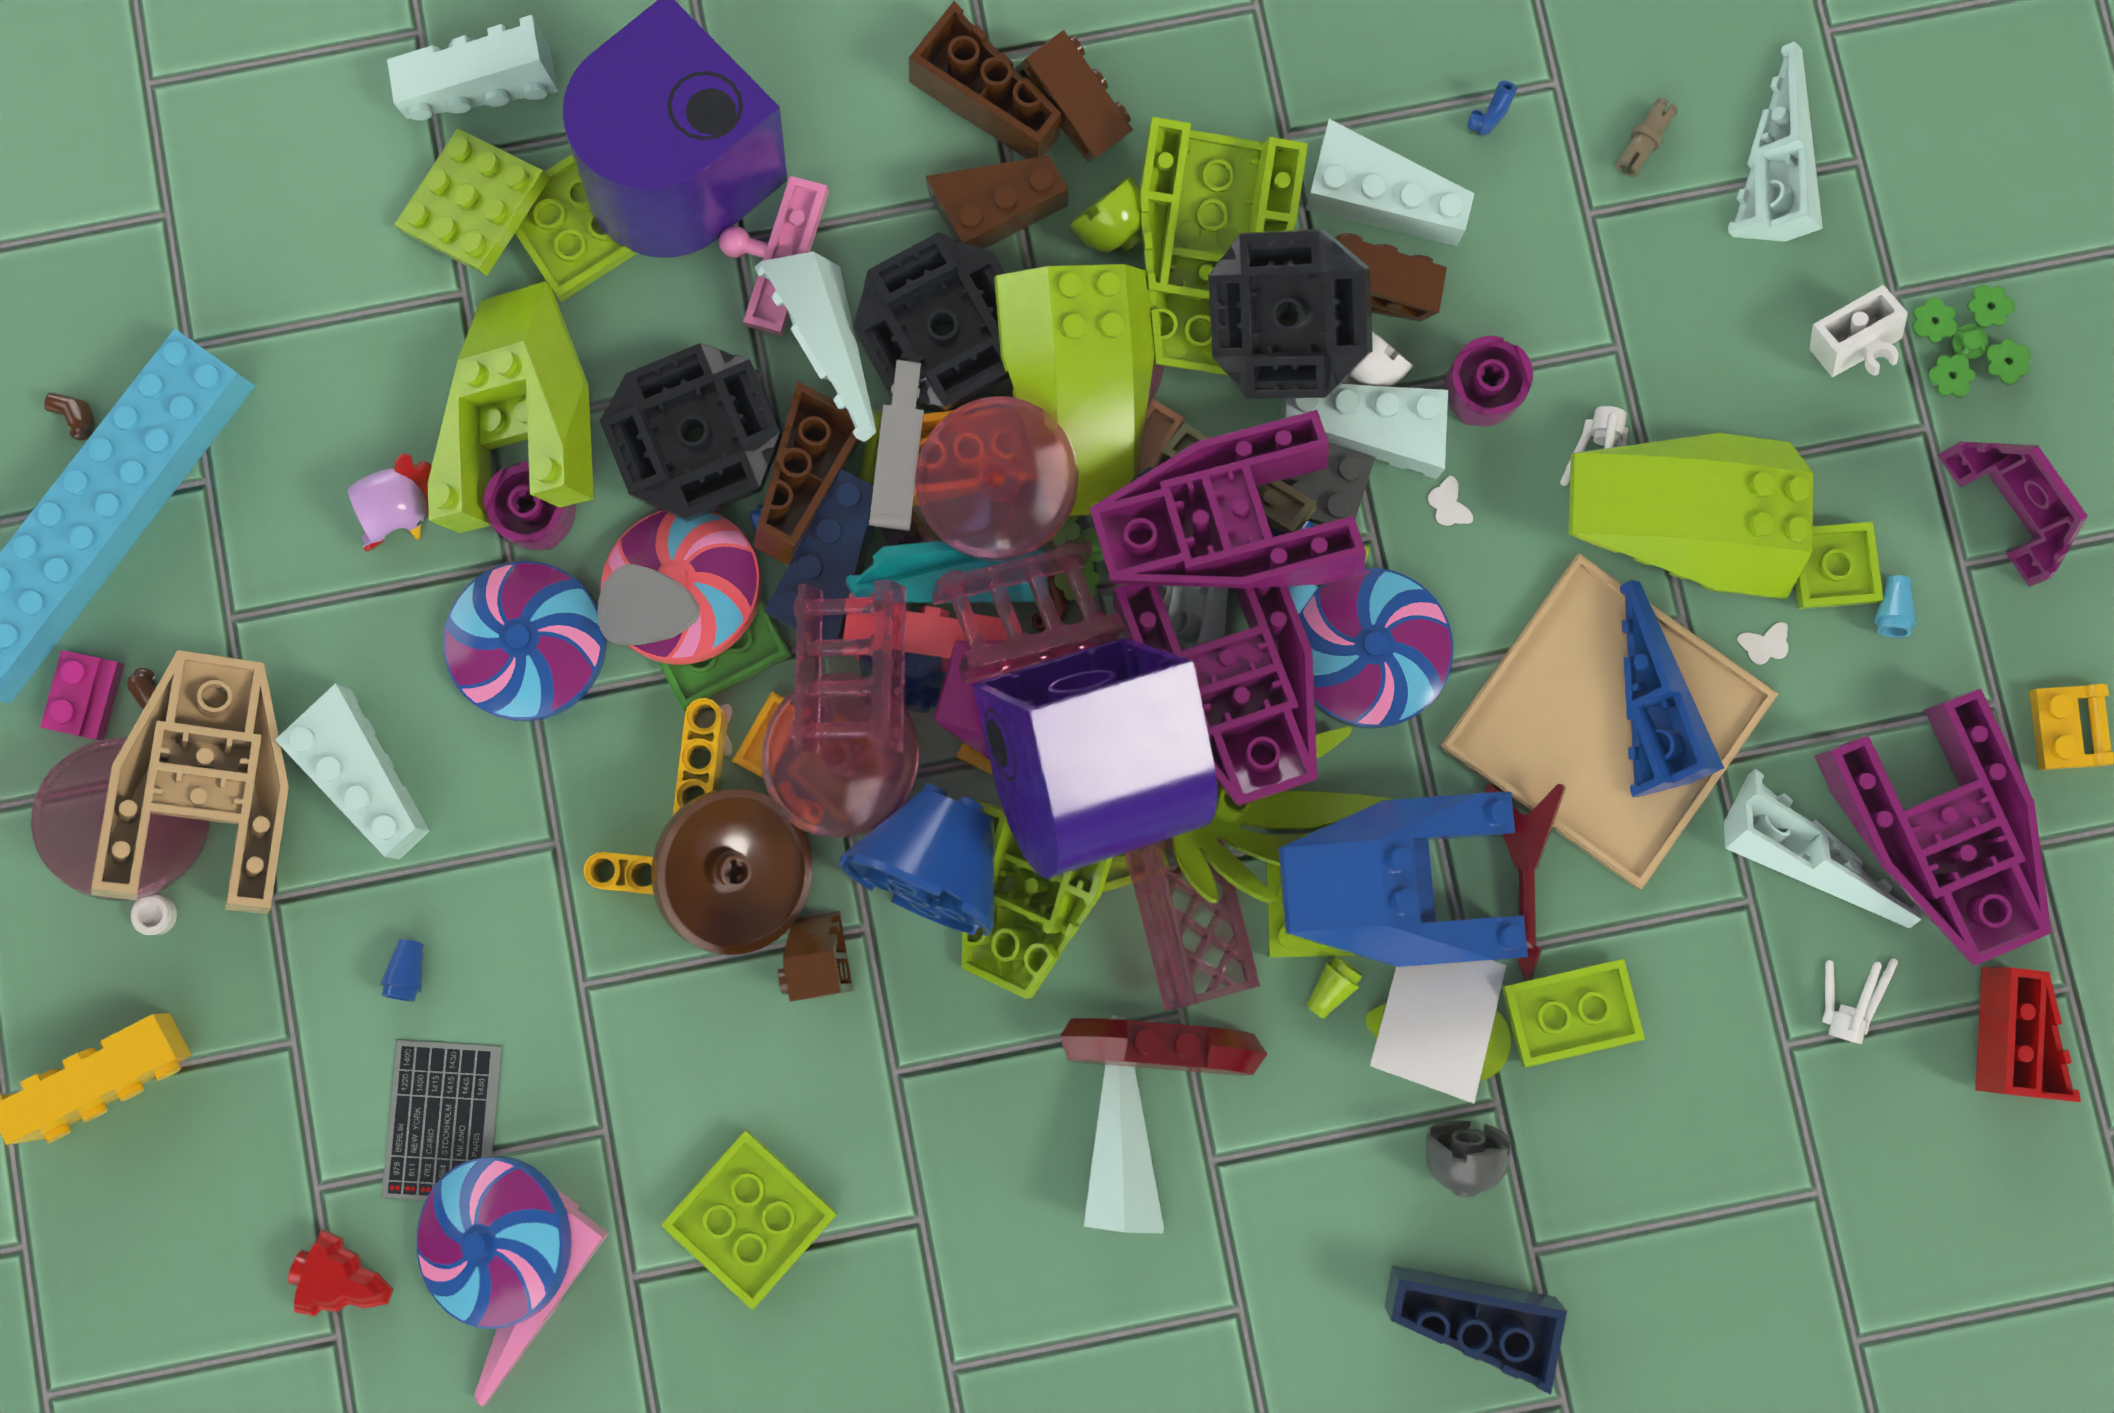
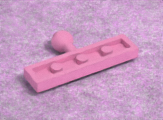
(791, 235)

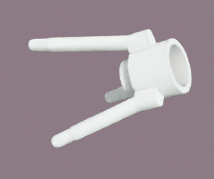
(1608, 430)
(1852, 1022)

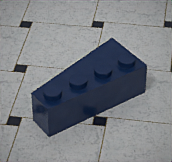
(829, 552)
(1482, 1320)

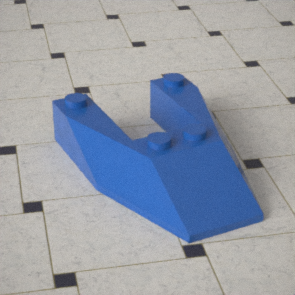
(1371, 886)

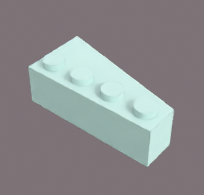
(1385, 190)
(1384, 422)
(349, 765)

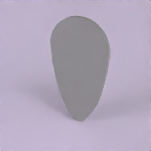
(644, 606)

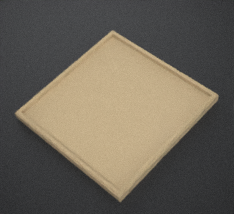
(1561, 718)

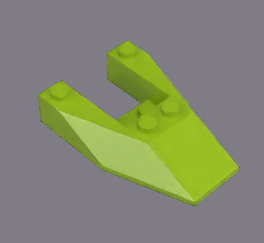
(508, 387)

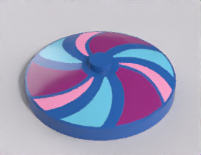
(524, 641)
(1376, 648)
(493, 1242)

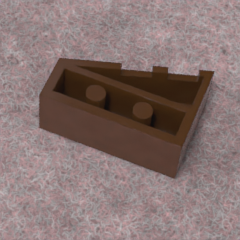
(1079, 93)
(997, 199)
(1399, 283)
(815, 959)

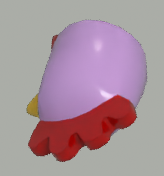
(391, 500)

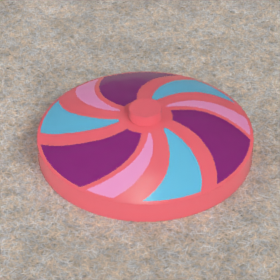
(712, 563)

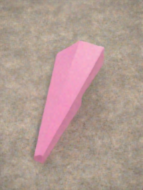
(512, 1341)

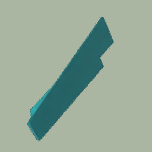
(921, 565)

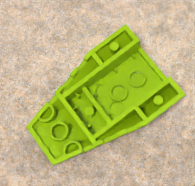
(1193, 205)
(1086, 357)
(1702, 508)

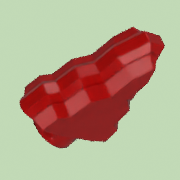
(333, 1278)

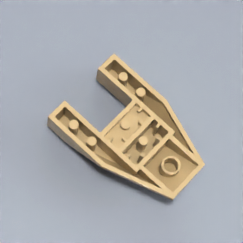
(201, 755)

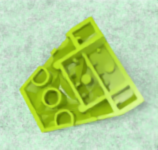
(1031, 915)

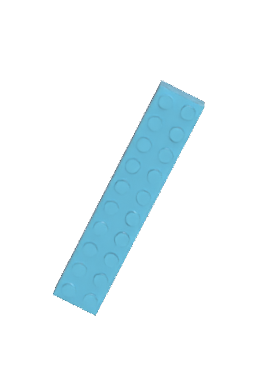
(108, 499)

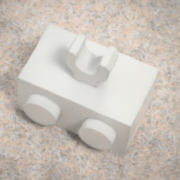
(1860, 333)

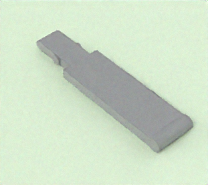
(898, 451)

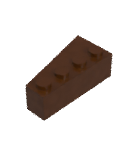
(982, 85)

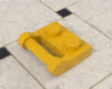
(2060, 731)

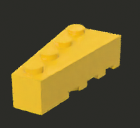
(92, 1081)

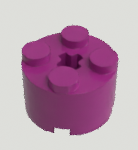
(1497, 362)
(530, 529)

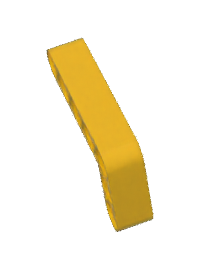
(688, 779)

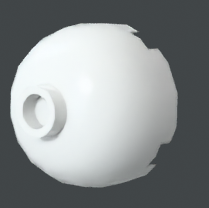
(1382, 367)

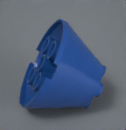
(932, 859)

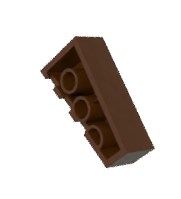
(810, 455)

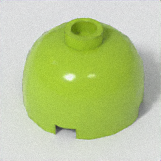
(1112, 219)

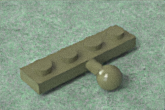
(1283, 505)

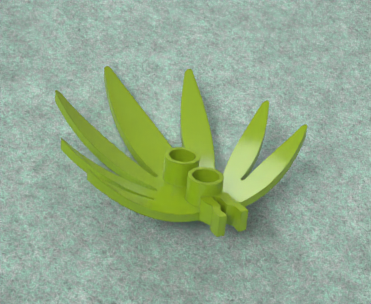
(1276, 812)

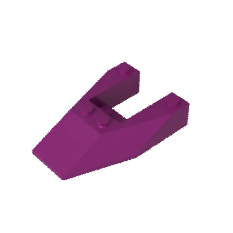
(1205, 523)
(1250, 686)
(1963, 854)

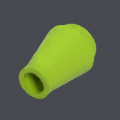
(1333, 987)

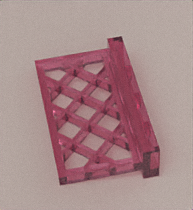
(1165, 933)

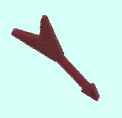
(1526, 850)

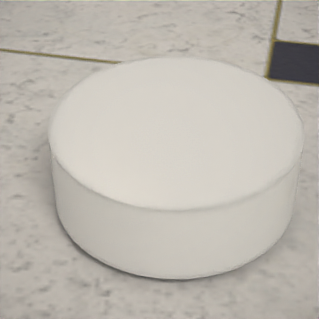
(153, 915)

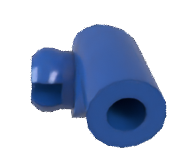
(1497, 109)

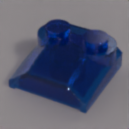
(921, 682)

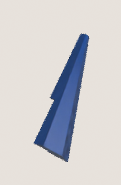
(1667, 729)

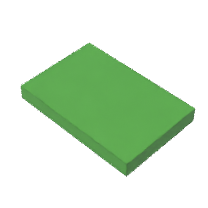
(752, 654)

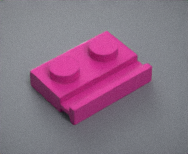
(82, 695)

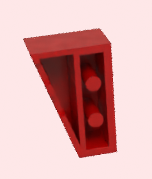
(2020, 1036)

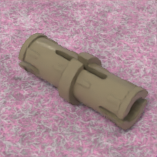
(1646, 137)

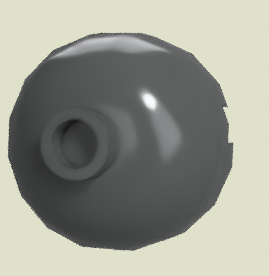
(1467, 1158)

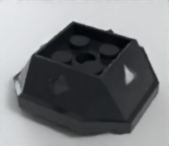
(913, 294)
(1250, 322)
(666, 400)

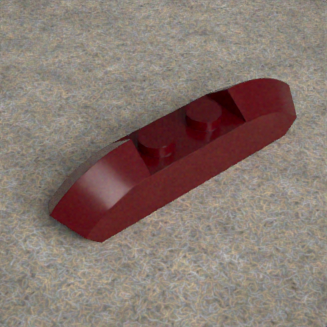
(1162, 1046)

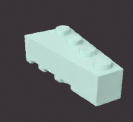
(474, 72)

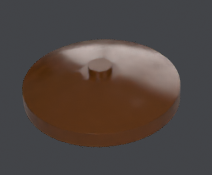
(731, 872)

